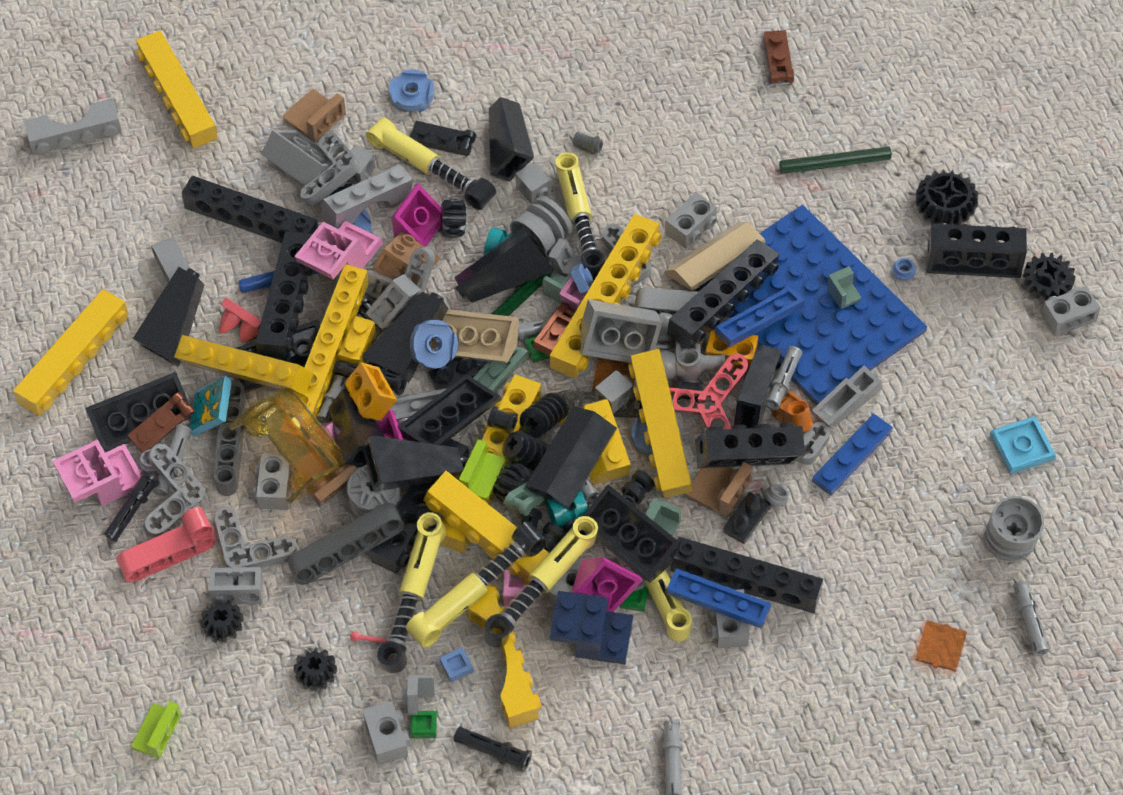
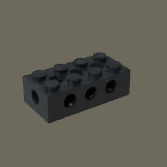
(976, 258)
(752, 445)

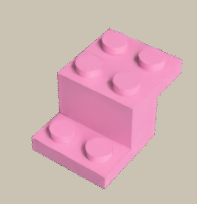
(333, 248)
(98, 473)

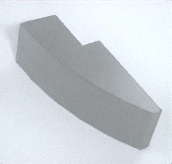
(848, 397)

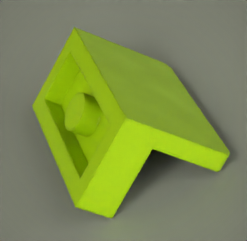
(481, 470)
(157, 729)

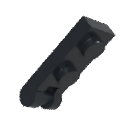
(443, 138)

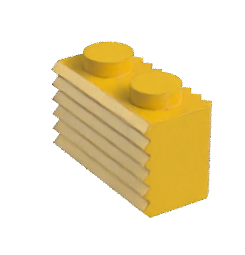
(357, 340)

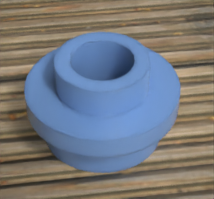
(904, 264)

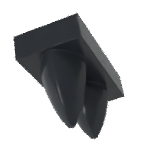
(452, 371)
(747, 517)

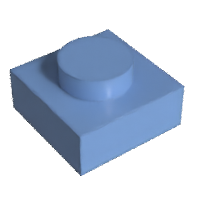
(581, 277)
(456, 664)

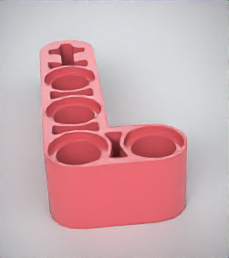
(169, 548)

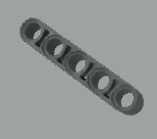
(230, 448)
(345, 543)

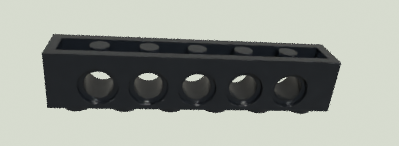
(244, 210)
(723, 294)
(284, 300)
(392, 556)
(747, 573)

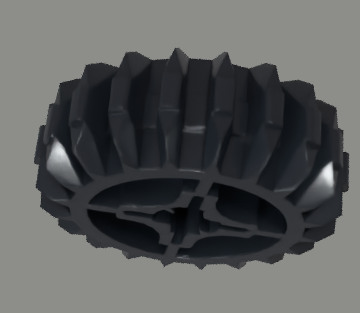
(960, 203)

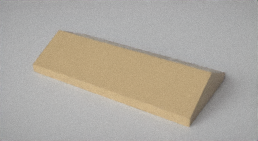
(713, 256)
(482, 335)

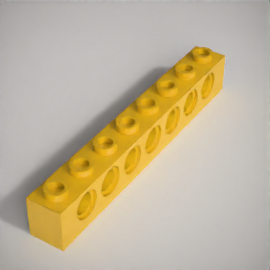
(638, 230)
(335, 324)
(518, 390)

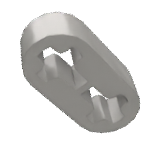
(816, 445)

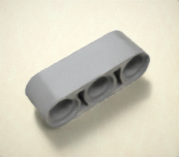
(169, 257)
(662, 299)

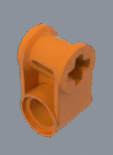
(794, 411)

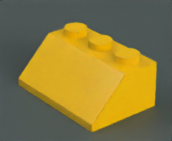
(614, 460)

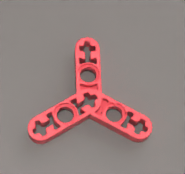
(717, 397)

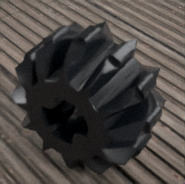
(453, 218)
(510, 478)
(221, 621)
(325, 669)

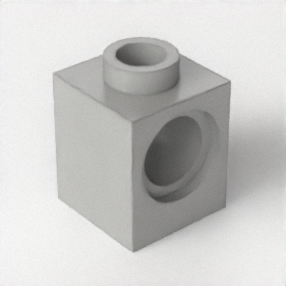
(366, 162)
(533, 182)
(616, 389)

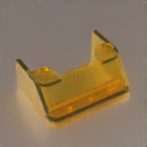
(296, 436)

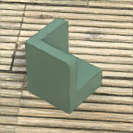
(554, 285)
(842, 288)
(665, 515)

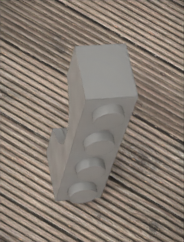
(98, 123)
(347, 204)

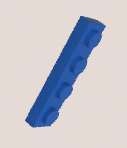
(759, 316)
(852, 454)
(718, 598)

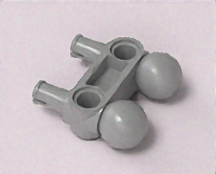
(686, 363)

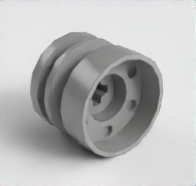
(544, 223)
(362, 496)
(1018, 517)

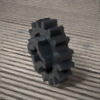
(1049, 276)

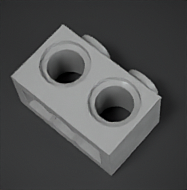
(687, 217)
(393, 301)
(1072, 314)
(277, 481)
(237, 584)
(725, 639)

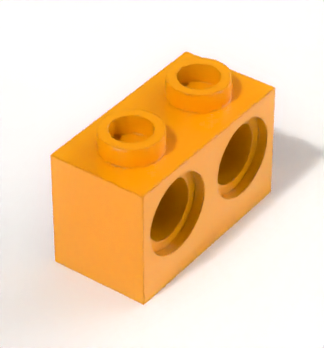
(746, 346)
(370, 391)

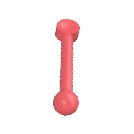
(355, 636)

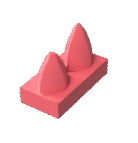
(233, 315)

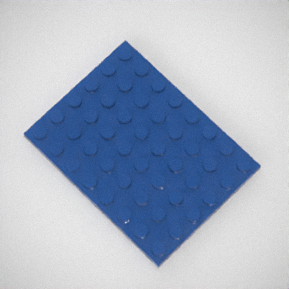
(831, 339)

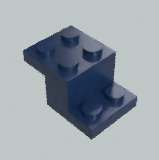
(591, 627)

